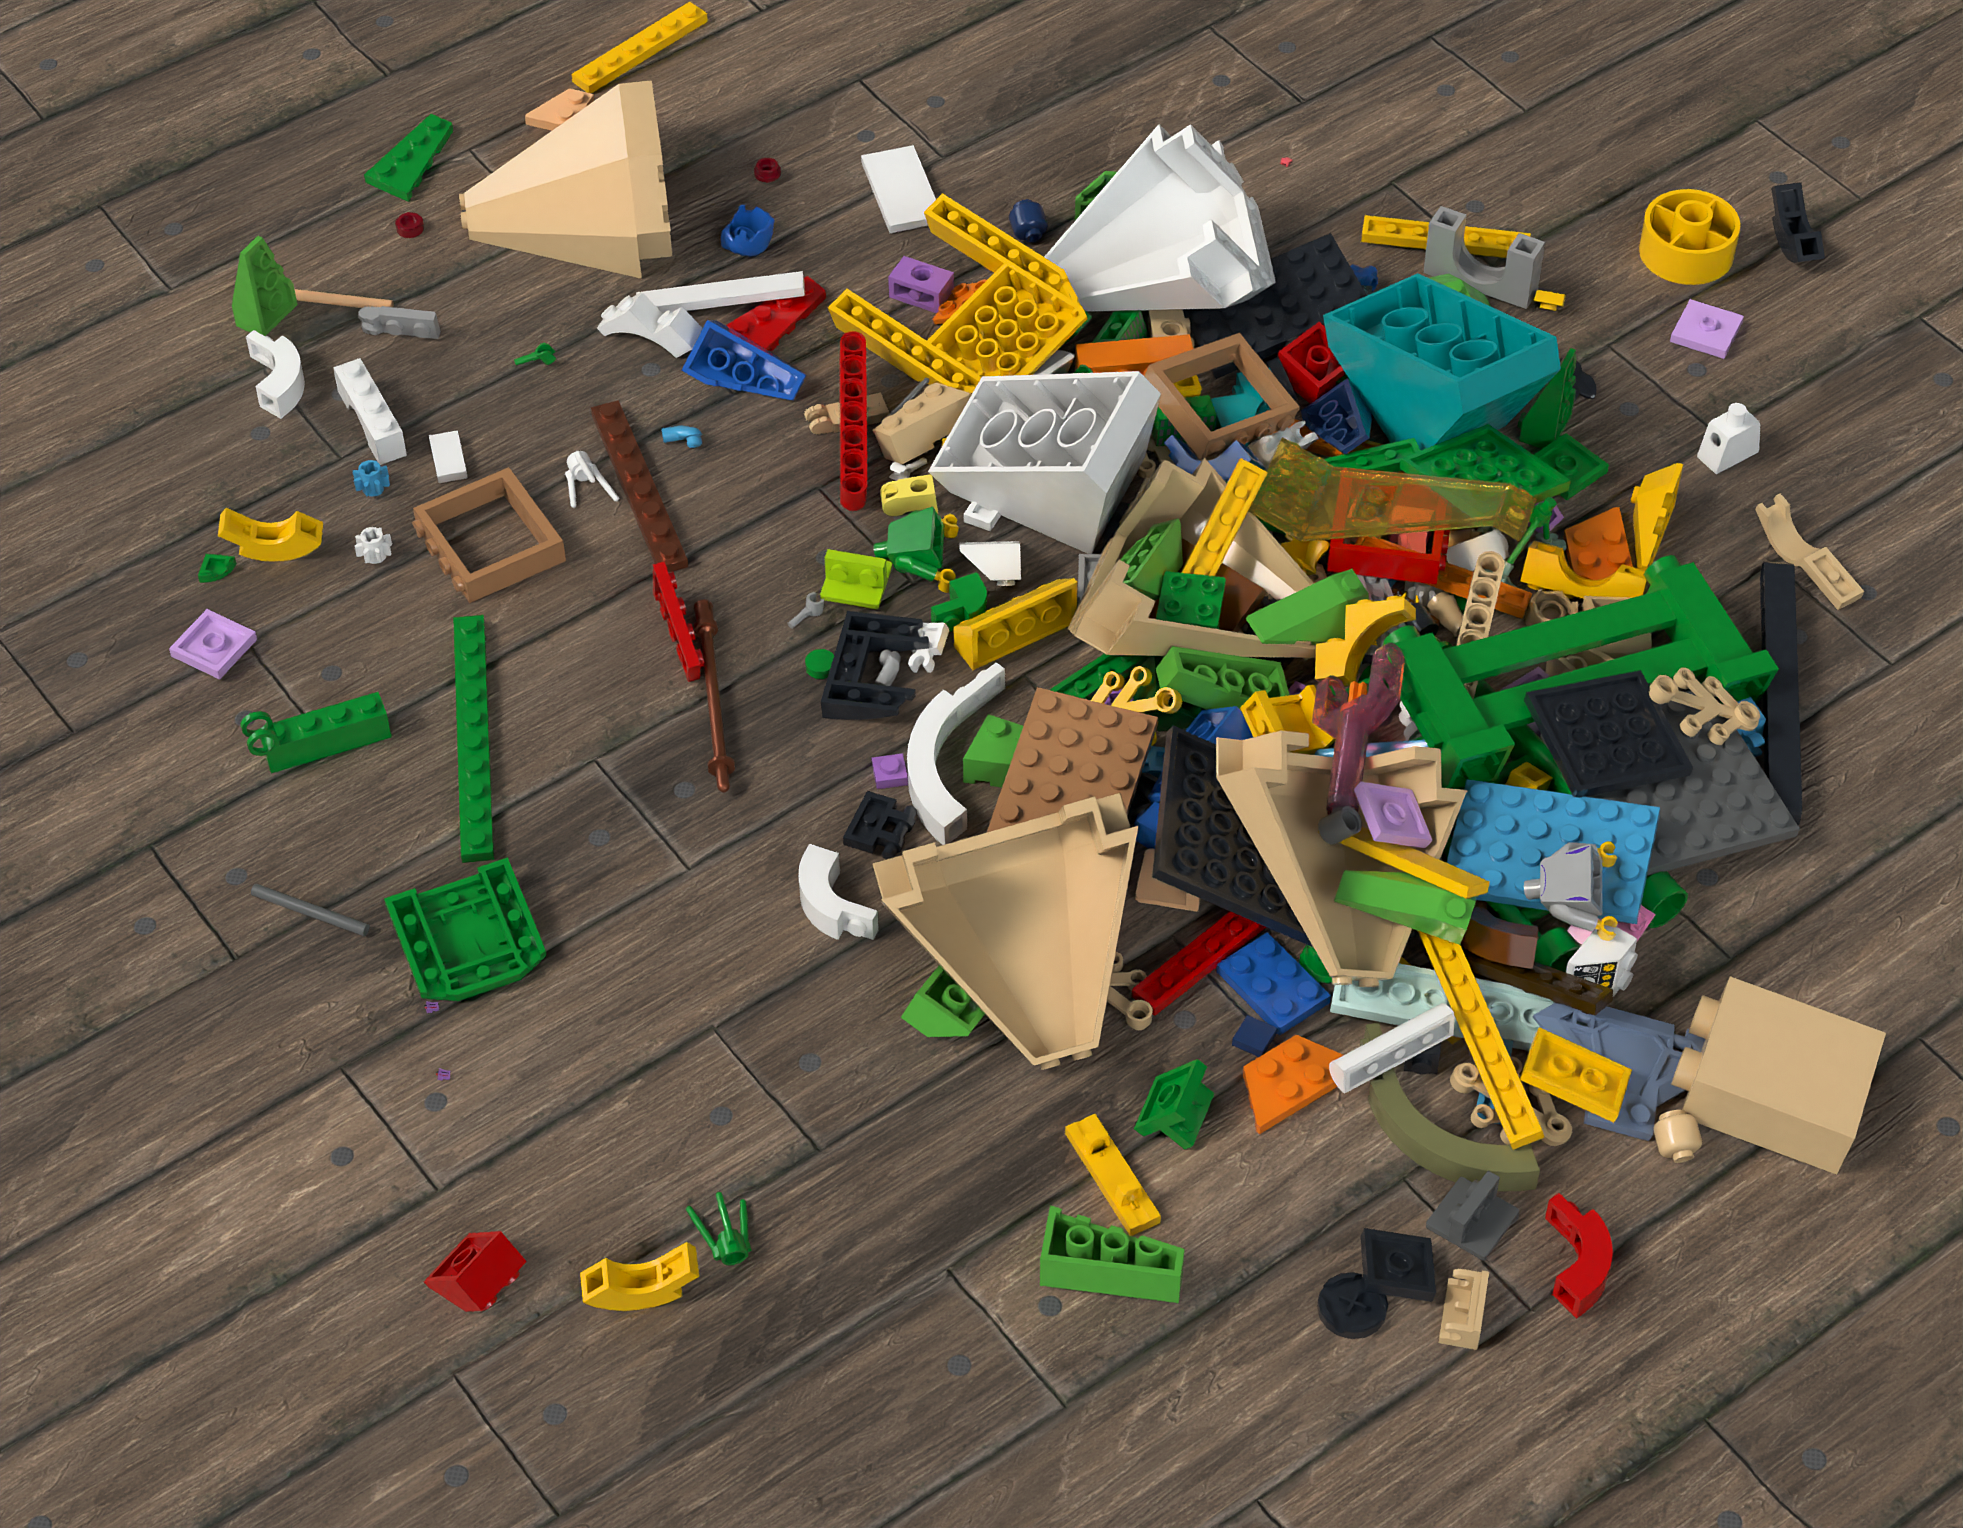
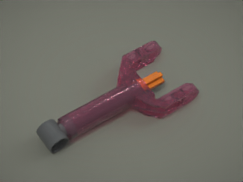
(1350, 726)

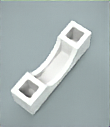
(377, 420)

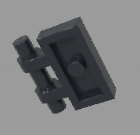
(871, 820)

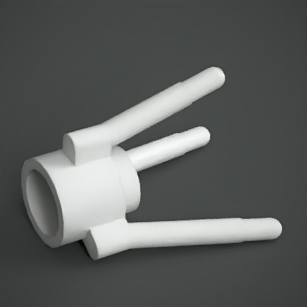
(582, 469)

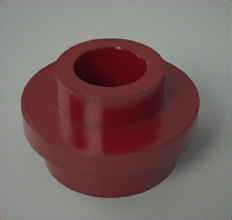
(767, 170)

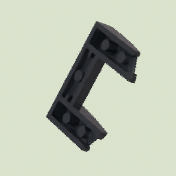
(865, 633)

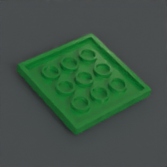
(1490, 457)

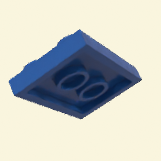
(1273, 983)

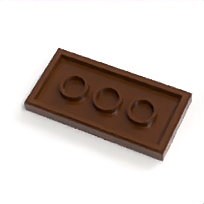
(1239, 597)

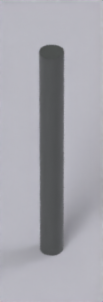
(310, 909)

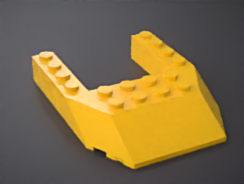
(998, 331)

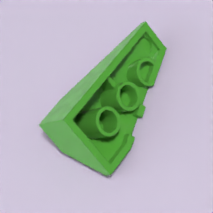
(261, 290)
(1311, 613)
(942, 1008)

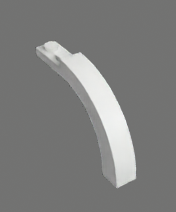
(934, 804)

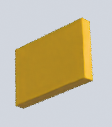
(1576, 1074)

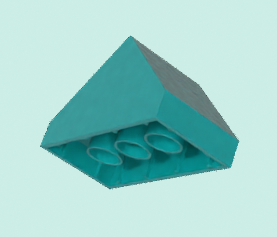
(1438, 360)

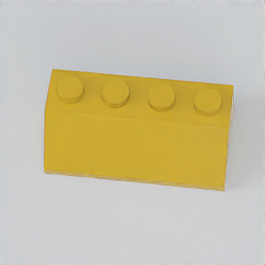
(1016, 623)

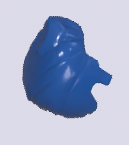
(748, 232)

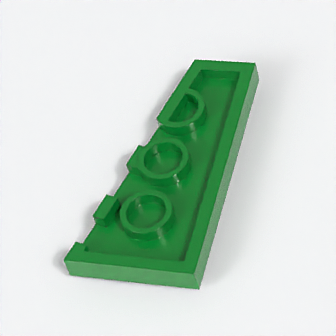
(405, 163)

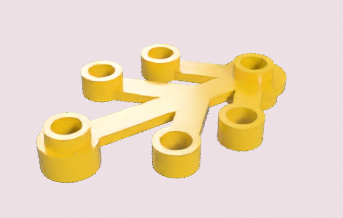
(1159, 702)

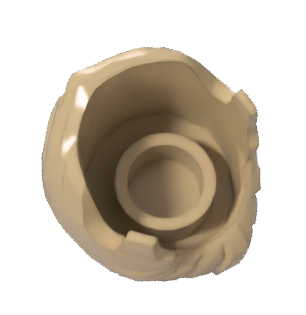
(1549, 606)

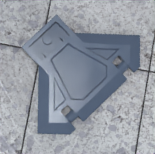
(1635, 1043)

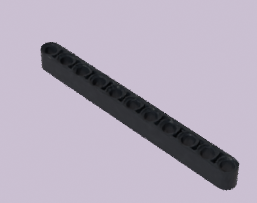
(1781, 698)

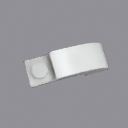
(286, 383)
(822, 906)

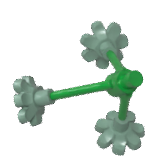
(1540, 517)

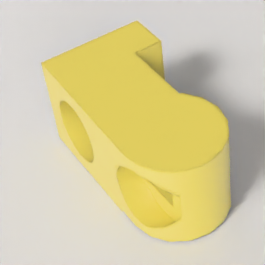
(908, 495)

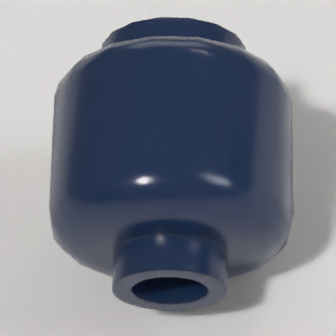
(1028, 220)

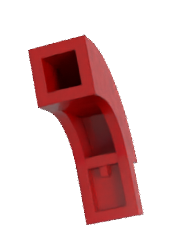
(1586, 1279)

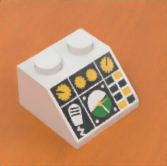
(1605, 961)

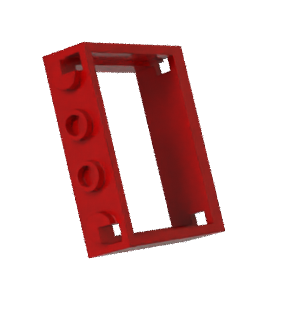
(1390, 562)

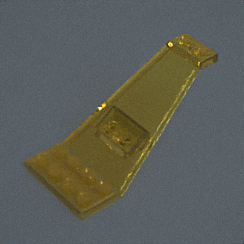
(1330, 502)

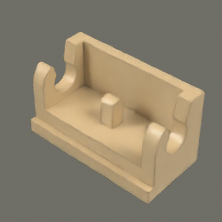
(1464, 1308)

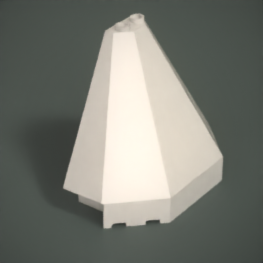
(1168, 233)

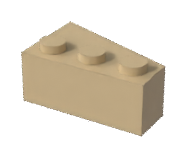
(920, 422)

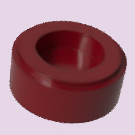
(409, 225)

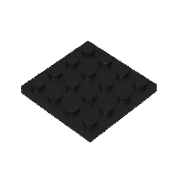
(1607, 734)

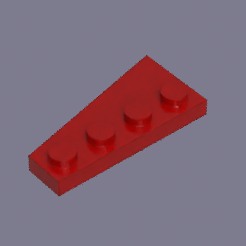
(778, 317)

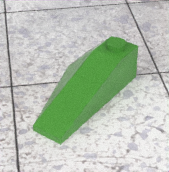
(1407, 902)

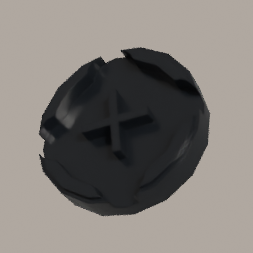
(1350, 1310)

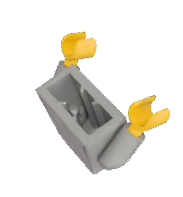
(1573, 885)

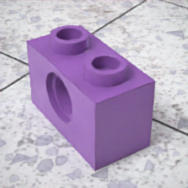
(920, 284)

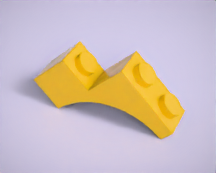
(1363, 626)

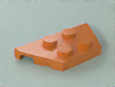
(1598, 545)
(1288, 1080)

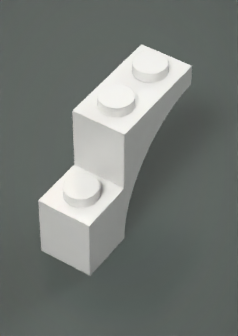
(639, 316)

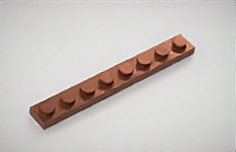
(639, 486)

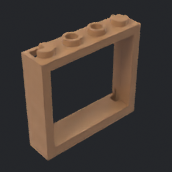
(1207, 357)
(507, 571)

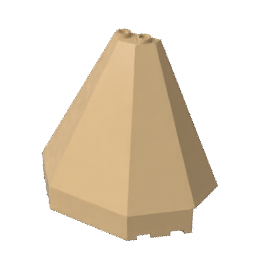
(583, 190)
(1116, 615)
(1280, 805)
(1025, 920)

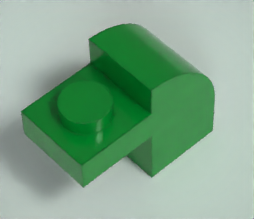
(966, 601)

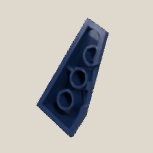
(1339, 417)

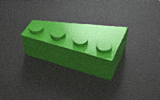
(1218, 678)
(991, 751)
(1108, 1260)

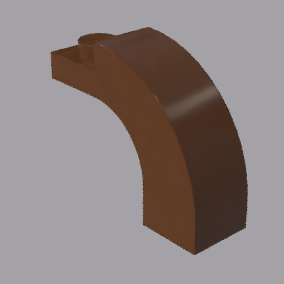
(1499, 939)

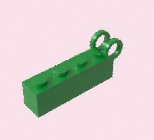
(318, 732)

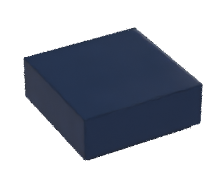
(1254, 1036)

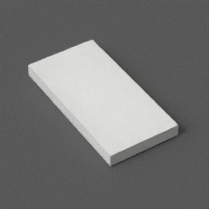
(899, 187)

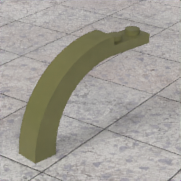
(1438, 1149)

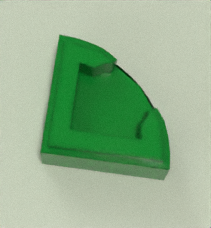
(215, 567)

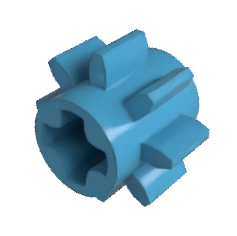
(371, 478)

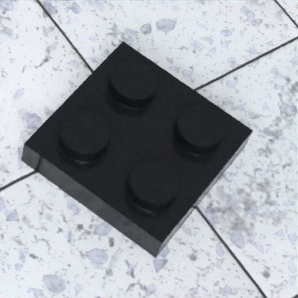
(1398, 1265)

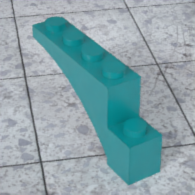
(1242, 404)

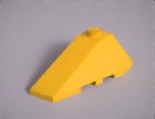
(1653, 510)

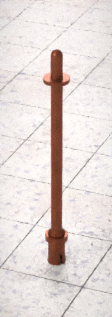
(706, 628)

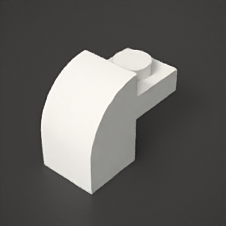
(1467, 552)

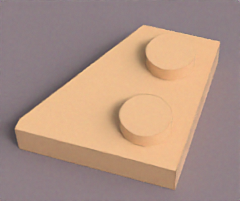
(559, 109)

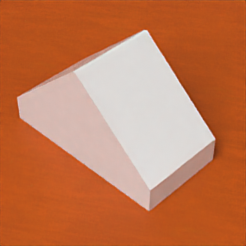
(1051, 449)

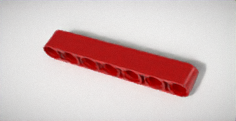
(853, 420)

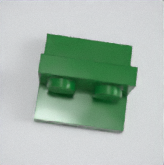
(1177, 1104)

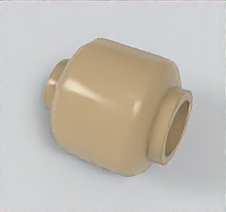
(1677, 1135)

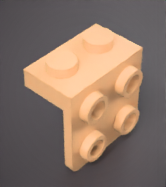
(1159, 893)

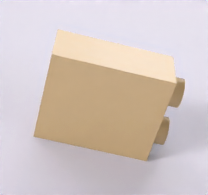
(1779, 1073)

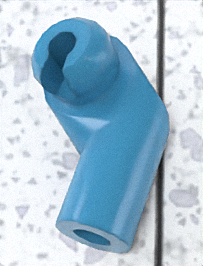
(682, 432)

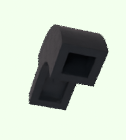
(1792, 227)

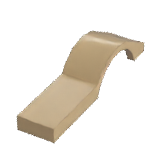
(1816, 562)

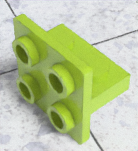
(855, 579)

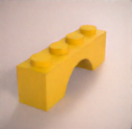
(1548, 569)

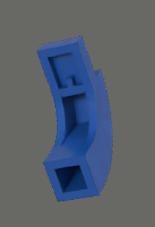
(1223, 464)

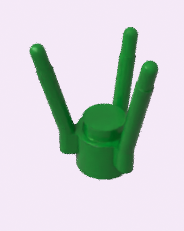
(731, 1245)

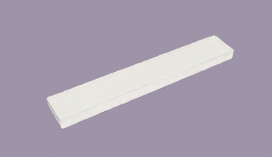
(728, 292)

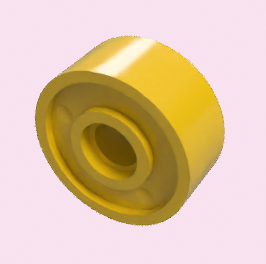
(1689, 236)

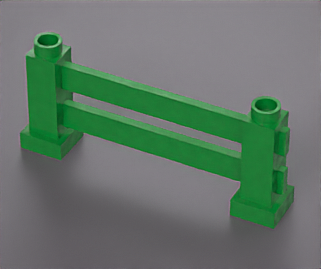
(1475, 730)

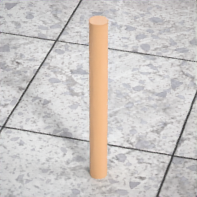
(341, 300)

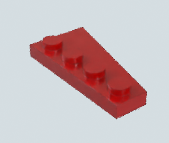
(672, 610)

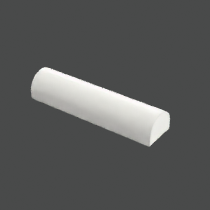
(1393, 1048)

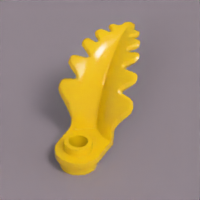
(1306, 553)

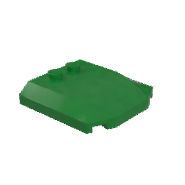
(467, 934)

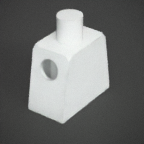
(1730, 439)

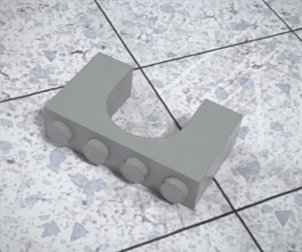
(1448, 254)

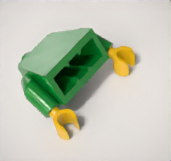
(917, 545)

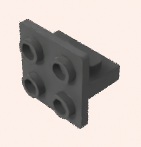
(1473, 1215)

